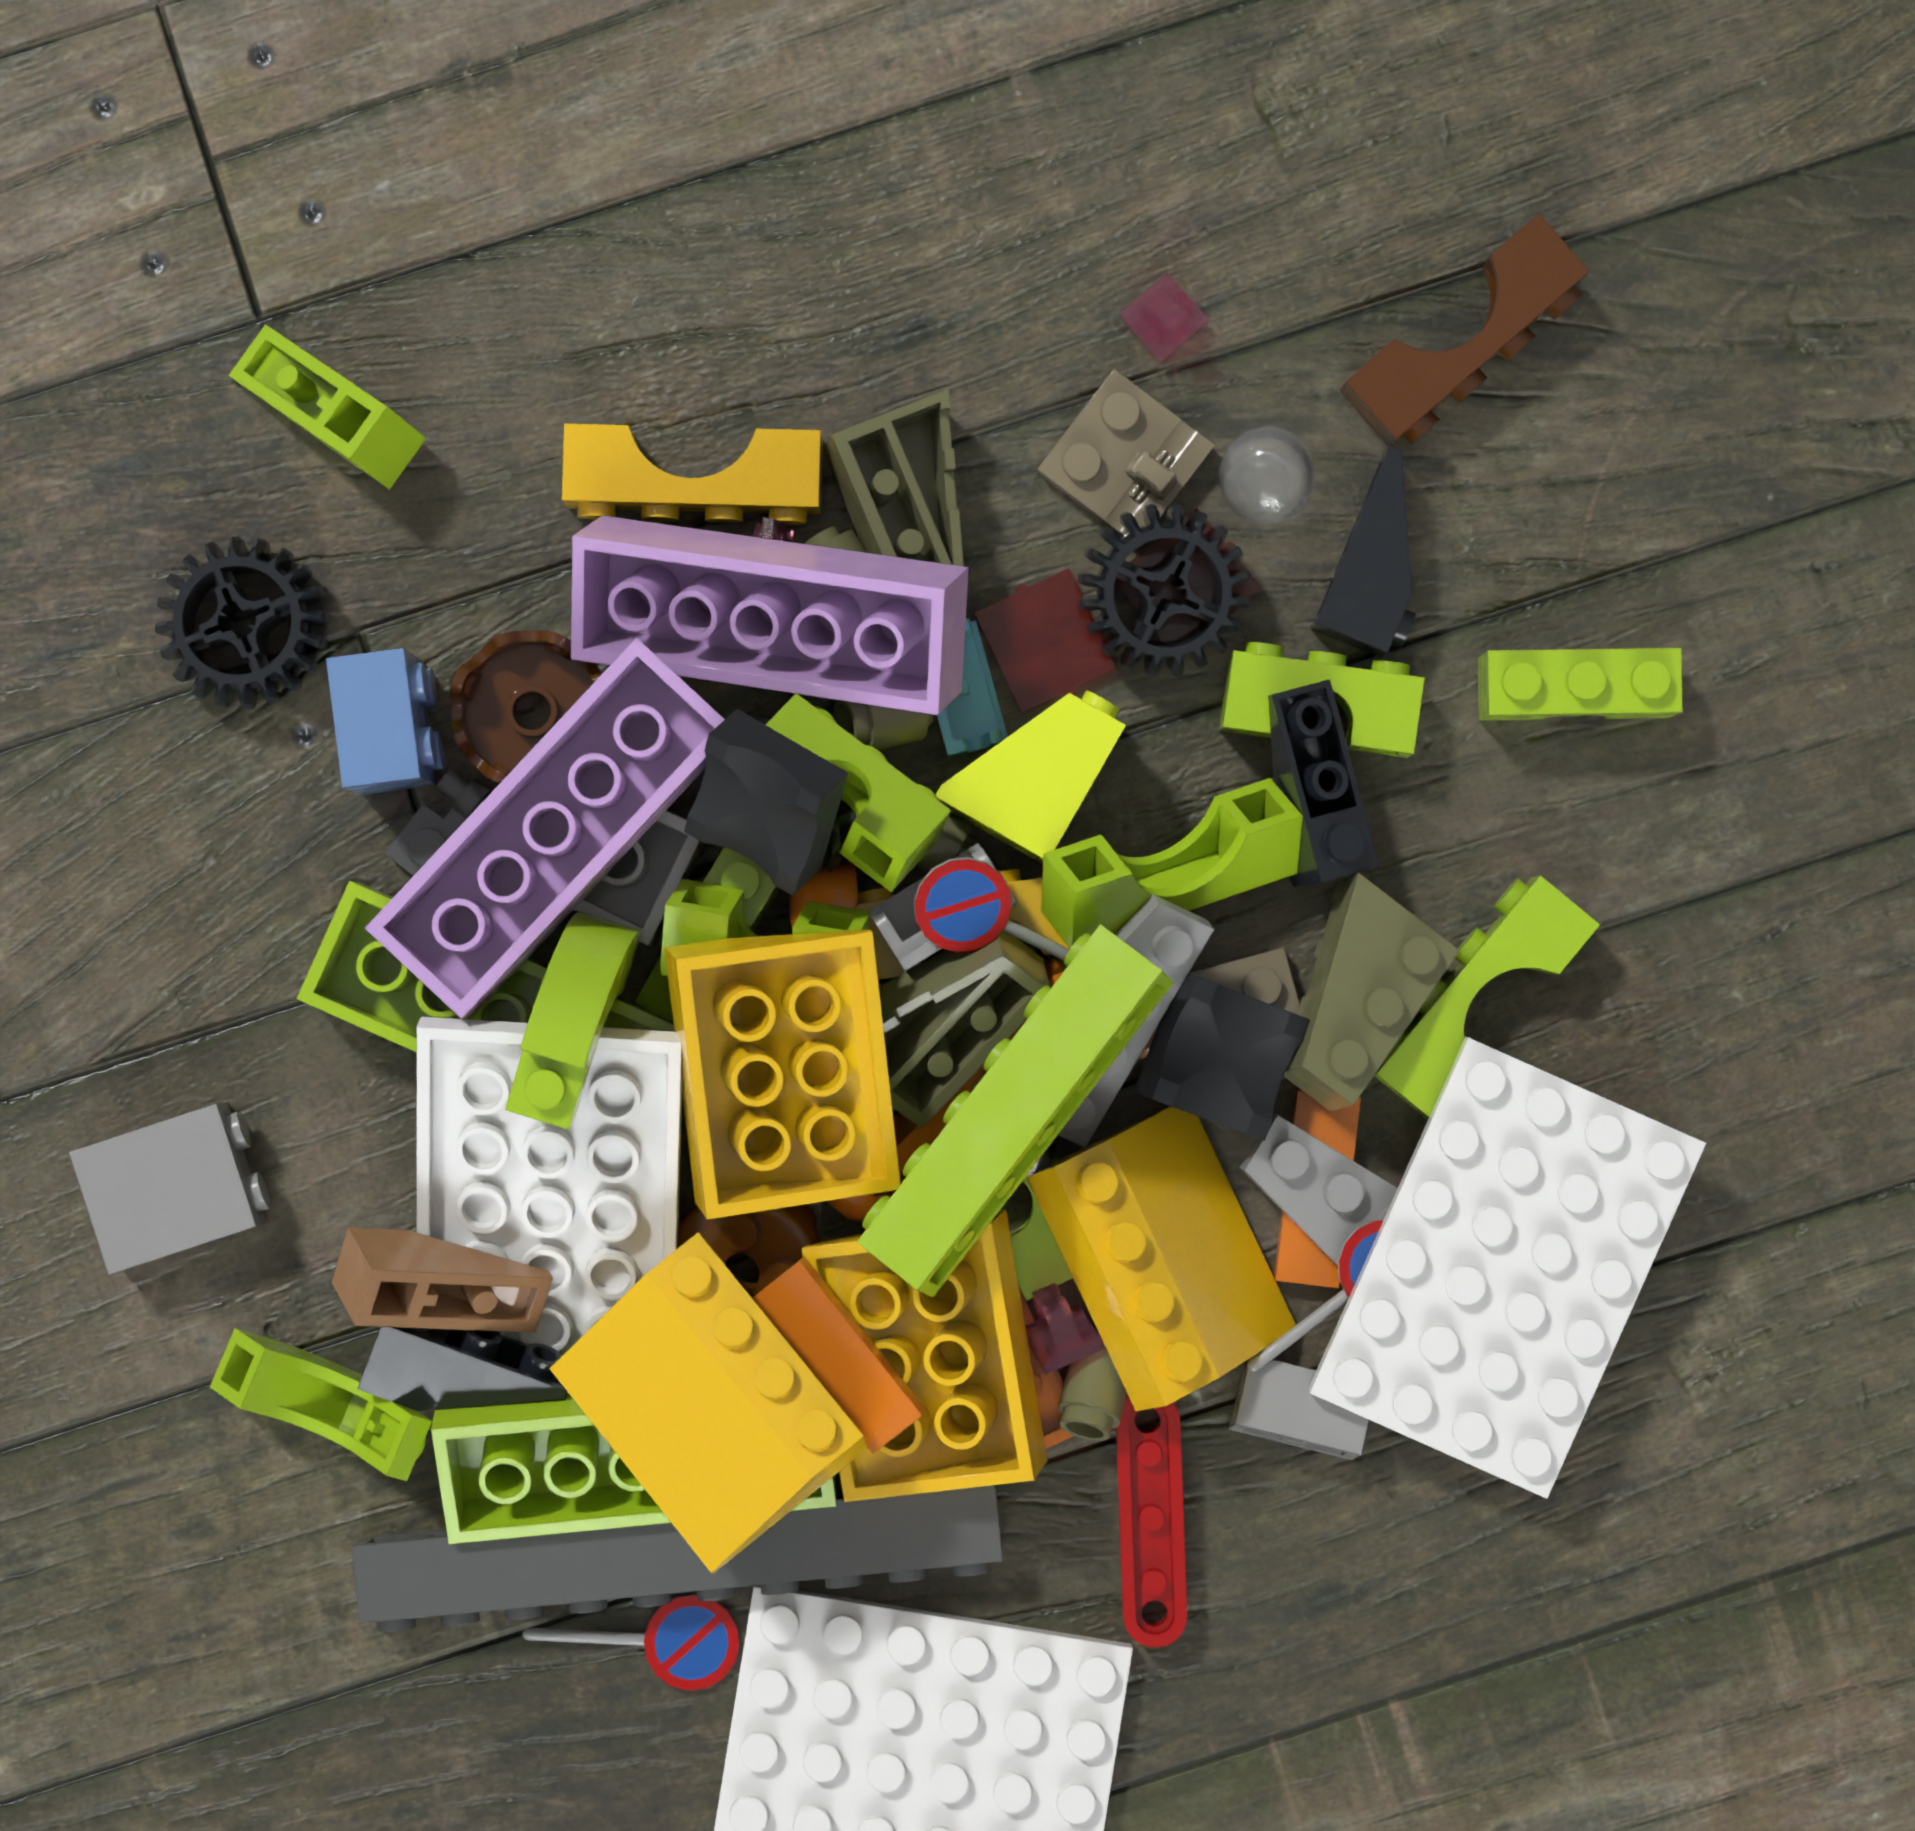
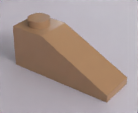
(435, 1284)

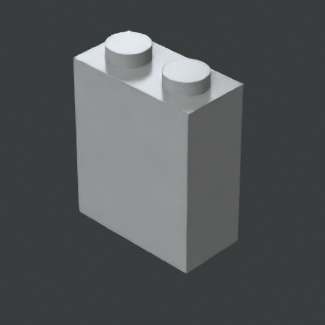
(170, 1186)

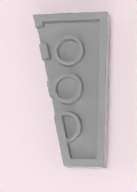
(1172, 942)
(1316, 1185)

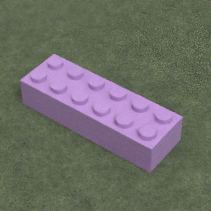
(771, 613)
(549, 831)

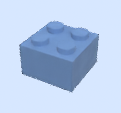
(384, 721)

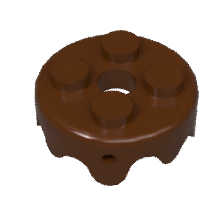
(494, 682)
(767, 1236)

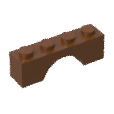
(1524, 279)

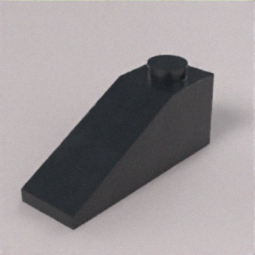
(1373, 576)

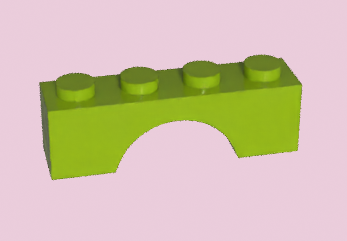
(1237, 846)
(1534, 932)

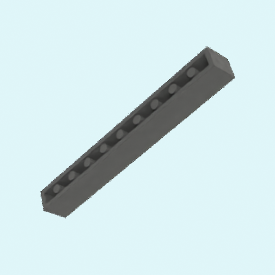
(898, 1535)

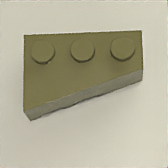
(901, 481)
(1363, 990)
(950, 1017)

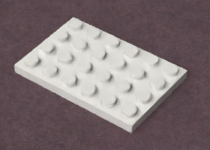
(576, 1201)
(1506, 1267)
(917, 1721)

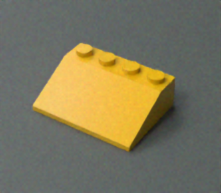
(783, 1070)
(1162, 1256)
(960, 1358)
(707, 1403)

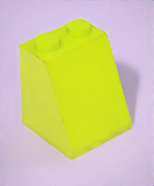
(1037, 775)

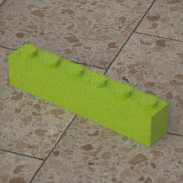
(1014, 1110)

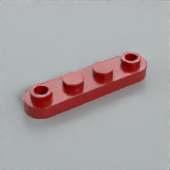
(1151, 1525)

